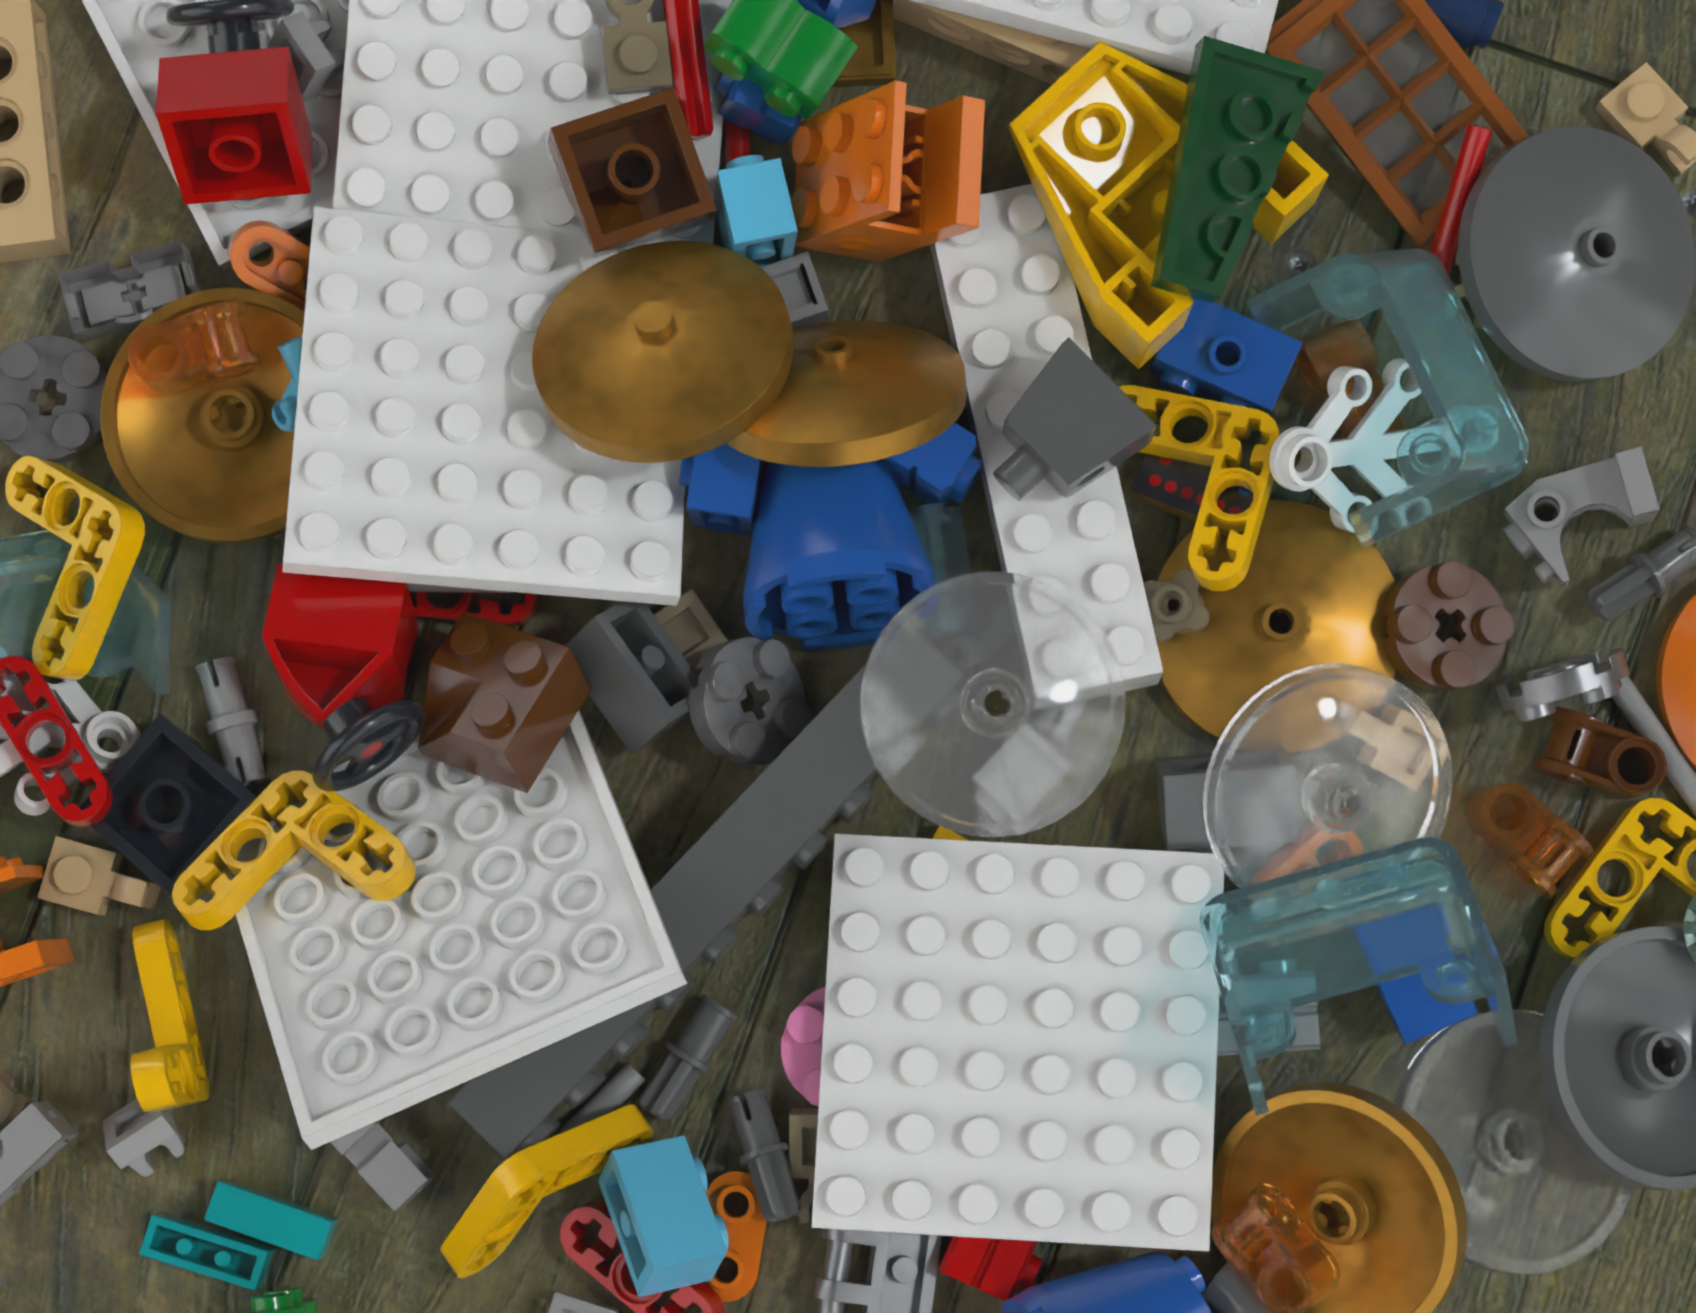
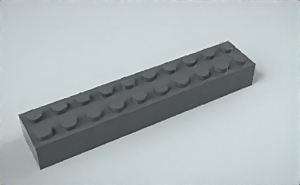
(700, 902)

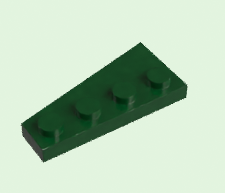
(1229, 144)

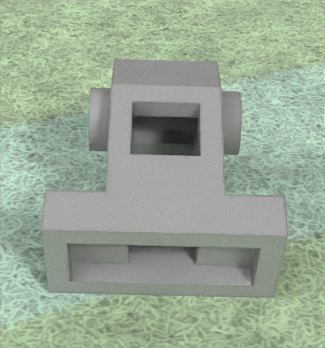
(1612, 485)

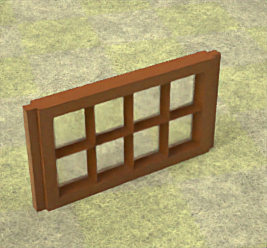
(1394, 99)

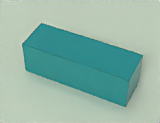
(271, 1219)
(207, 1251)

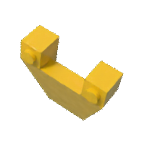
(1103, 170)

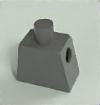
(1070, 427)

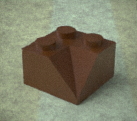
(632, 172)
(499, 701)

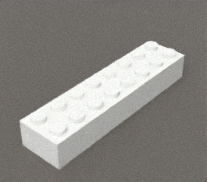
(1006, 316)

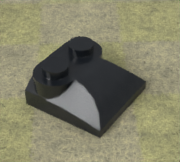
(169, 802)

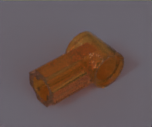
(1343, 346)

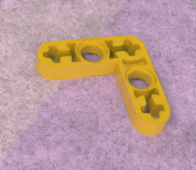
(1218, 450)
(90, 541)
(301, 828)
(1640, 858)
(175, 1069)
(529, 1176)

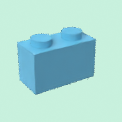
(755, 210)
(663, 1215)

